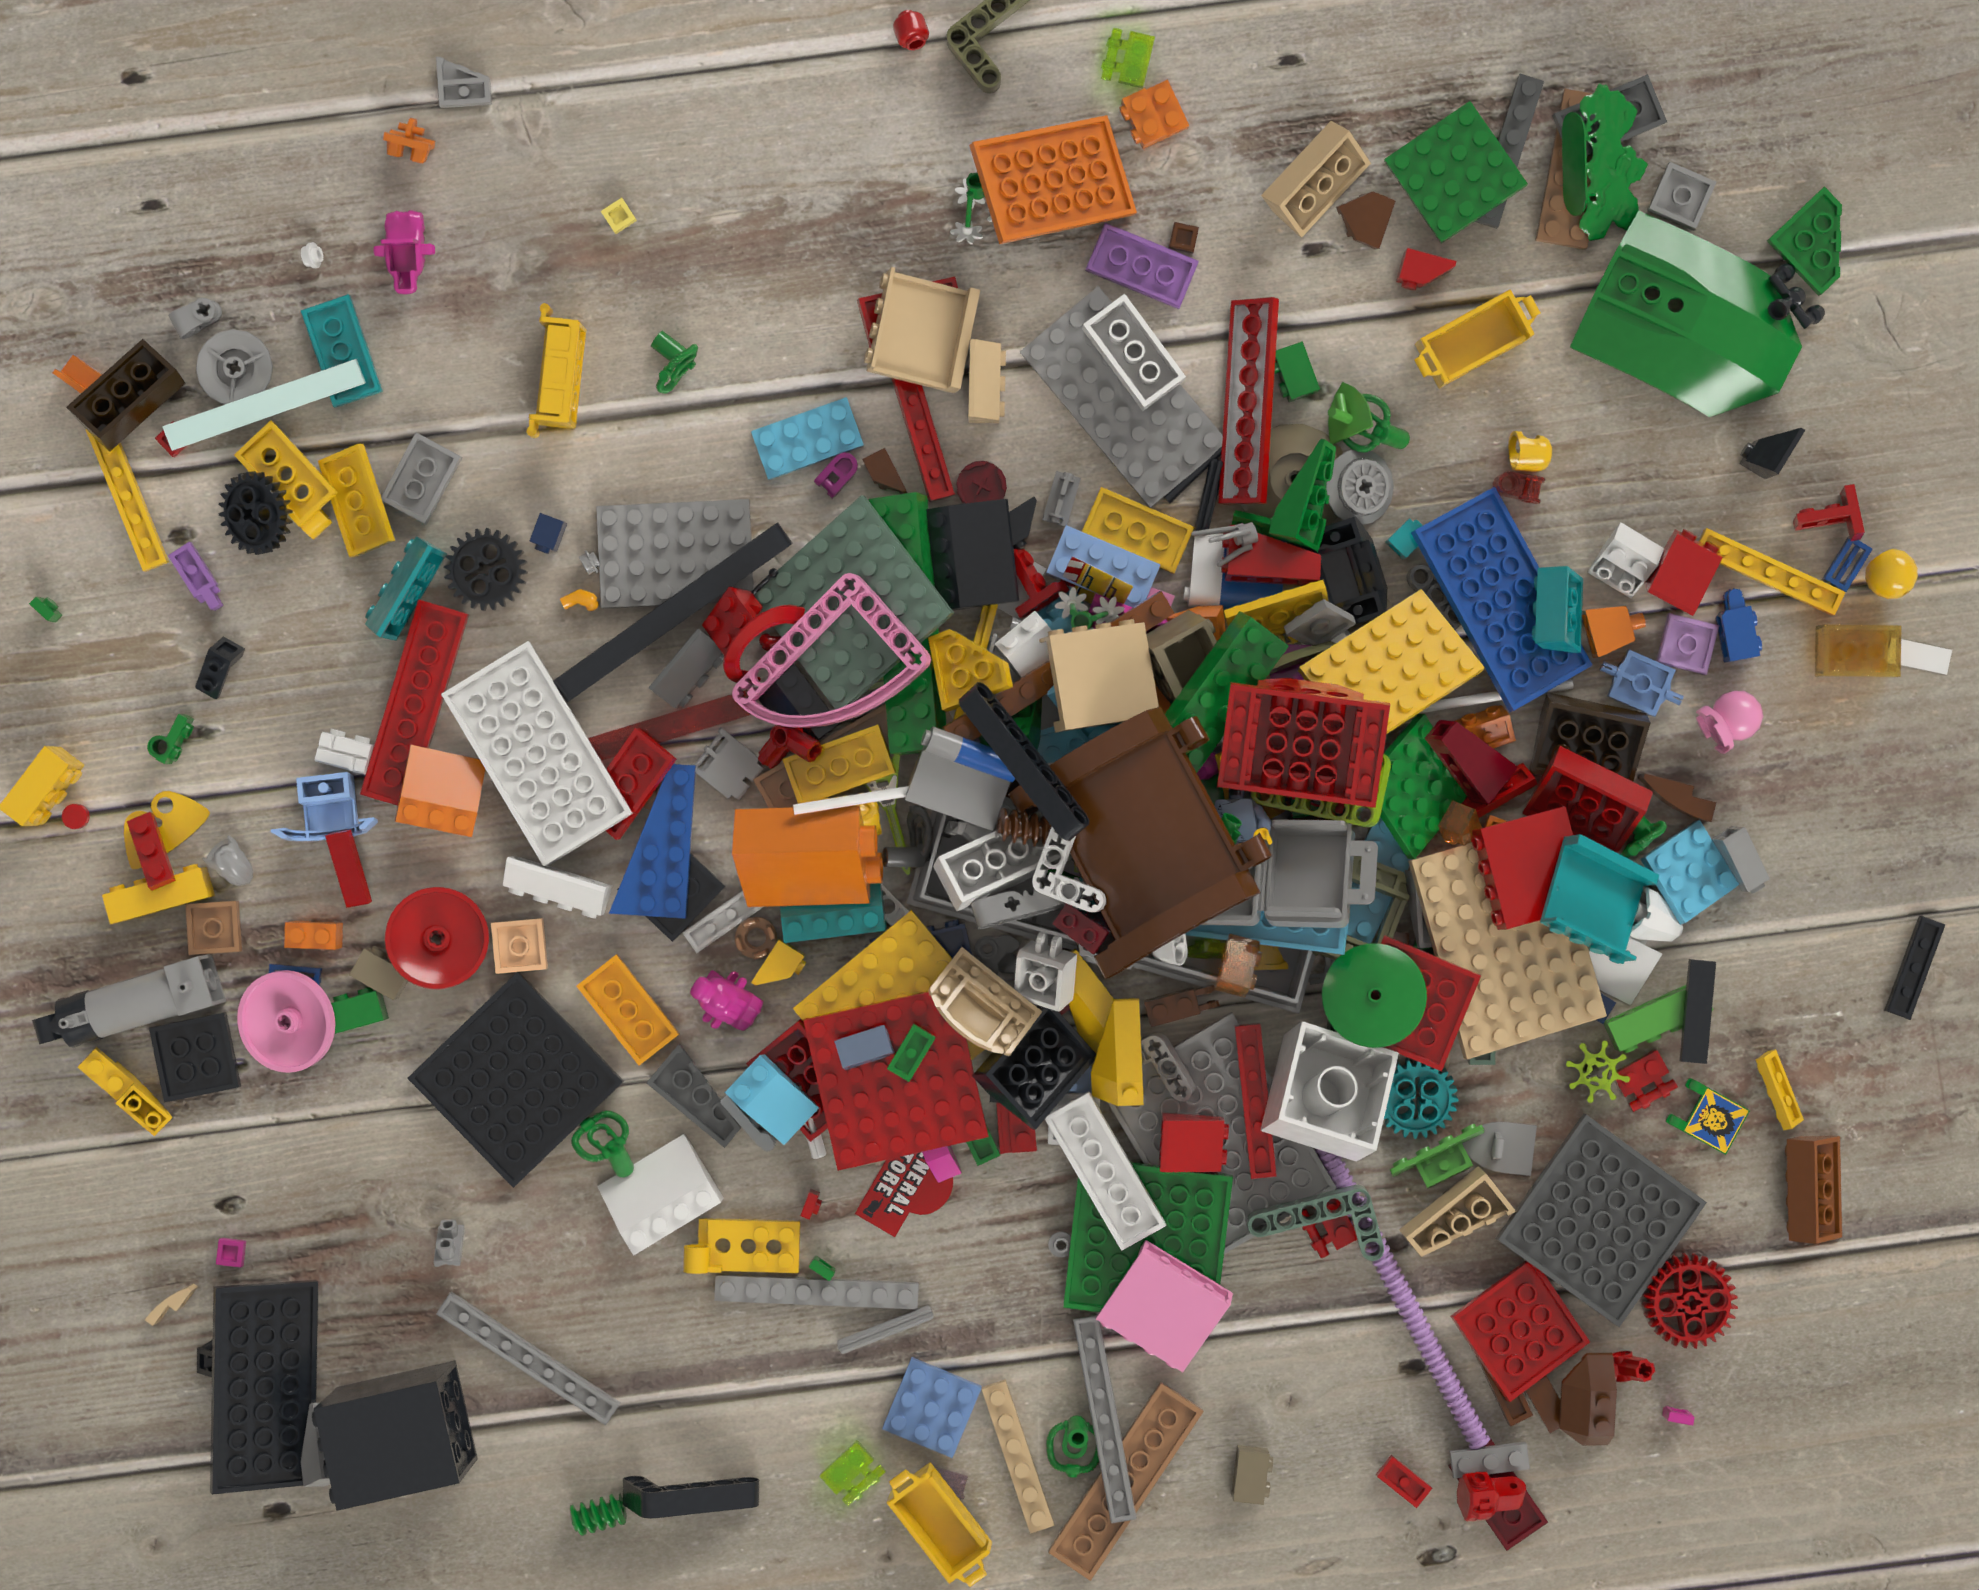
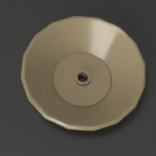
(1288, 453)

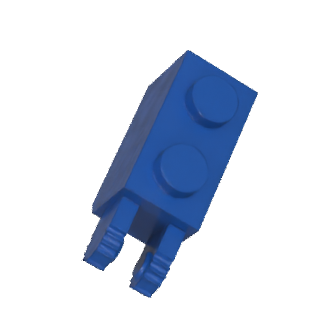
(1737, 628)

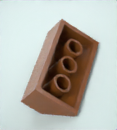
(1813, 1189)

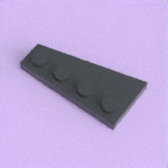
(692, 1094)

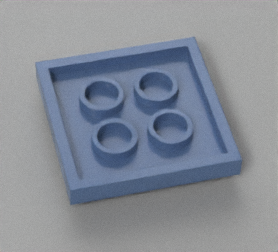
(932, 1407)

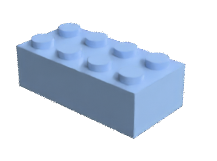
(1106, 557)

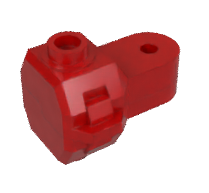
(1483, 1496)

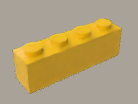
(139, 900)

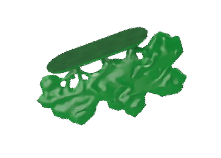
(1611, 165)

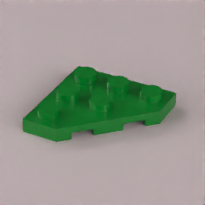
(1813, 241)

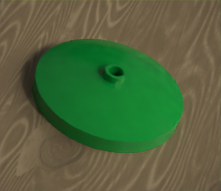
(1349, 1000)

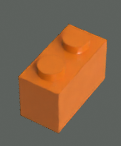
(313, 935)

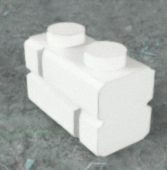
(344, 752)

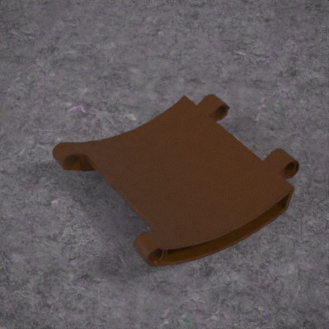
(1151, 836)

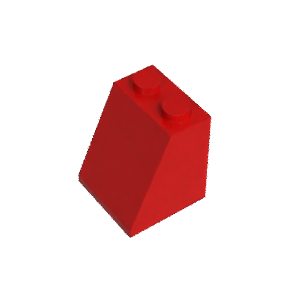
(1684, 571)
(1192, 1143)

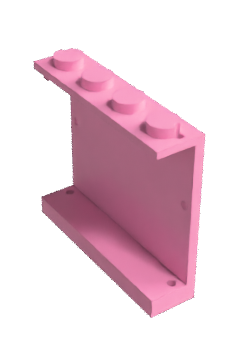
(1165, 1306)

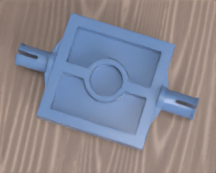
(1641, 683)

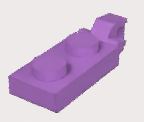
(196, 575)

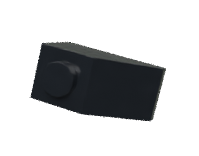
(1021, 522)

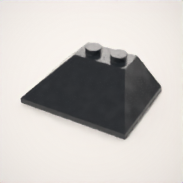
(1352, 570)

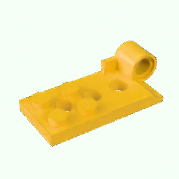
(306, 511)
(707, 1258)

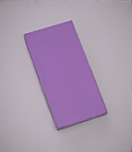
(1142, 265)

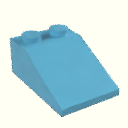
(772, 1099)

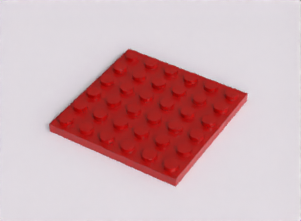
(878, 1113)

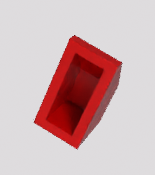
(1421, 268)

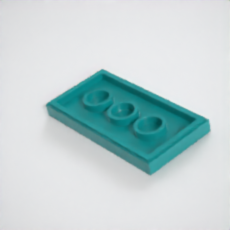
(339, 339)

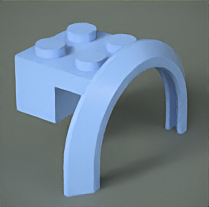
(327, 807)

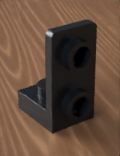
(217, 666)

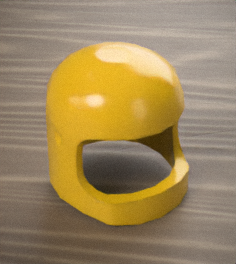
(1533, 455)

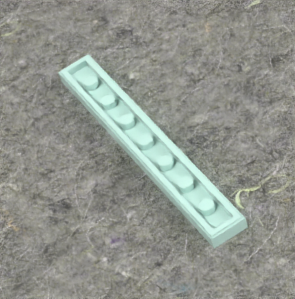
(264, 404)

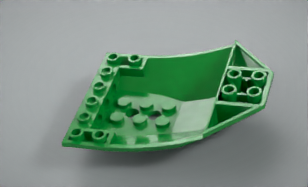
(1714, 350)

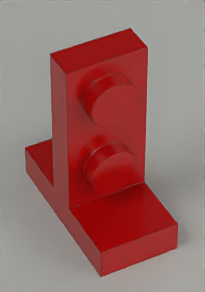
(1835, 514)
(1034, 585)

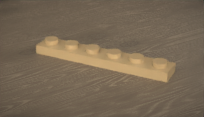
(1017, 1456)

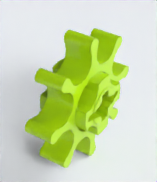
(1604, 1083)

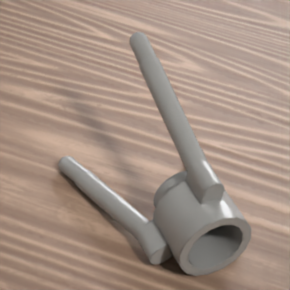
(1242, 534)

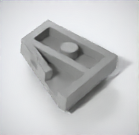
(461, 86)

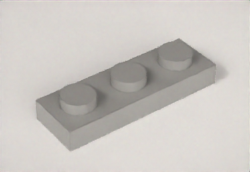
(1490, 1459)

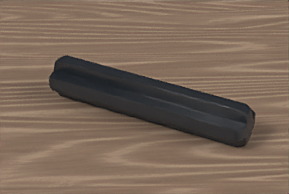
(1209, 496)

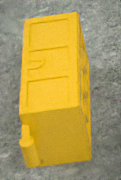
(1475, 338)
(559, 373)
(940, 1523)

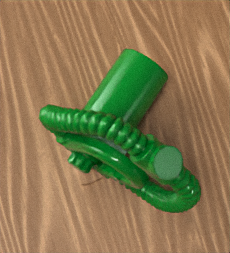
(679, 358)
(1382, 432)
(1643, 836)
(613, 1150)
(1077, 1435)

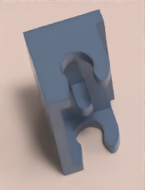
(864, 1047)

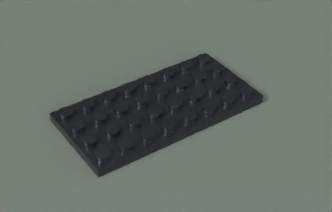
(261, 1383)

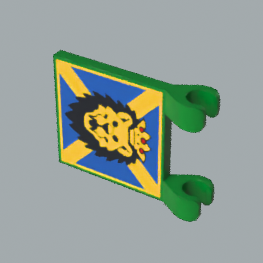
(1713, 1119)

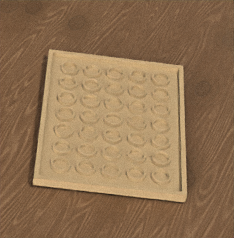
(1529, 975)

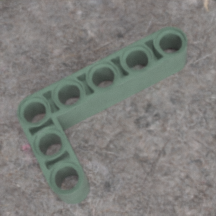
(1321, 1214)

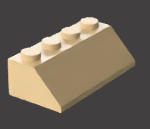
(1316, 178)

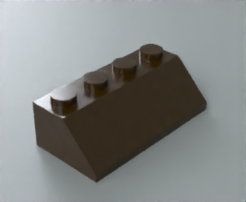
(126, 395)

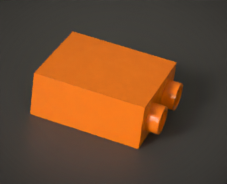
(805, 856)

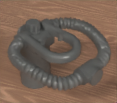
(919, 850)

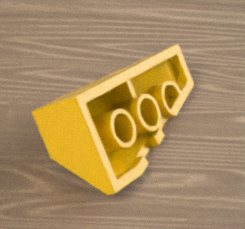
(1089, 1004)
(1118, 1063)

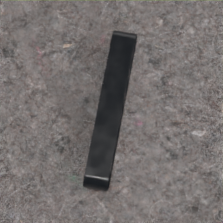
(1024, 761)

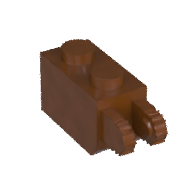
(1178, 1005)

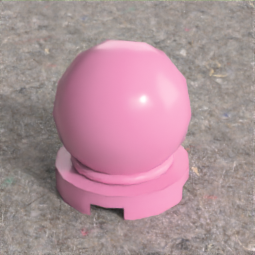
(1733, 717)

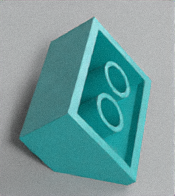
(1558, 609)

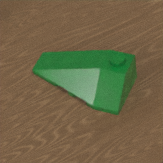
(1301, 509)

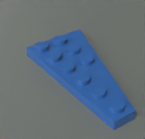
(660, 863)

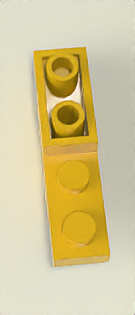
(126, 1090)

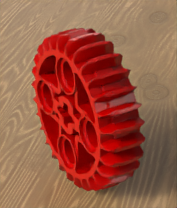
(1699, 1306)

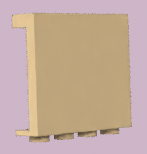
(921, 331)
(1101, 674)

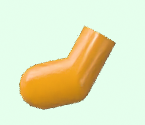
(580, 597)

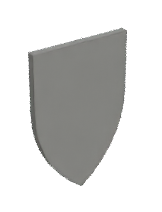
(1504, 1147)

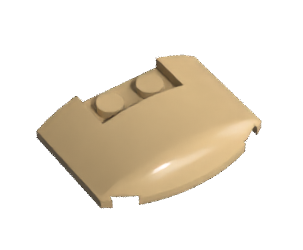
(982, 1005)

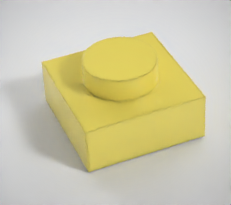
(618, 215)

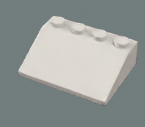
(660, 1194)

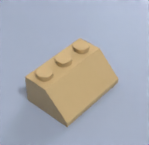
(986, 382)

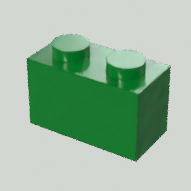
(1295, 372)
(358, 1010)

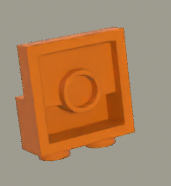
(1153, 114)

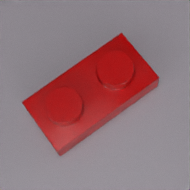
(1404, 1481)

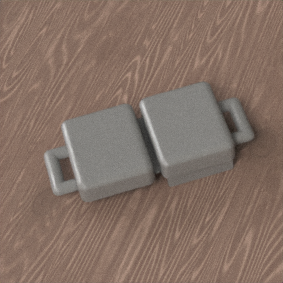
(1308, 877)

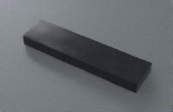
(1914, 967)
(1697, 1011)

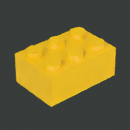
(42, 786)

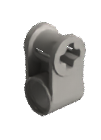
(191, 318)

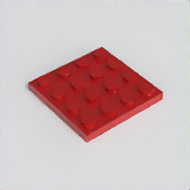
(1448, 998)
(1520, 1329)

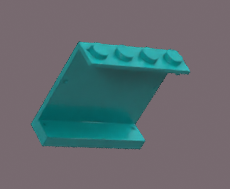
(1595, 897)

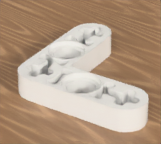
(1058, 881)

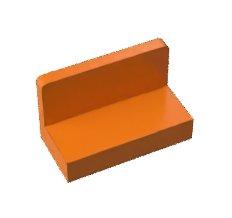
(77, 374)

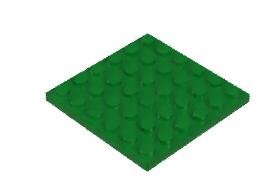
(1195, 1233)

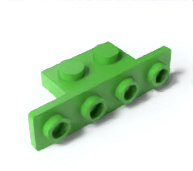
(1441, 1161)

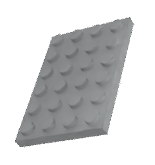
(664, 547)

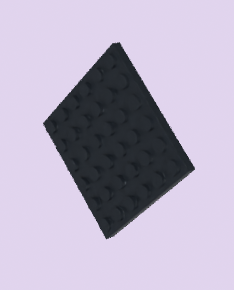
(515, 1079)

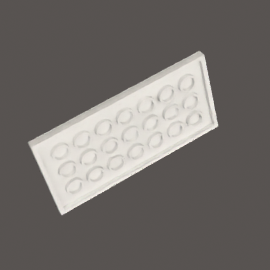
(536, 754)

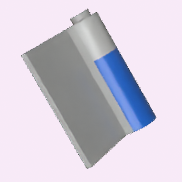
(959, 778)

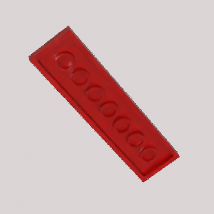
(414, 697)

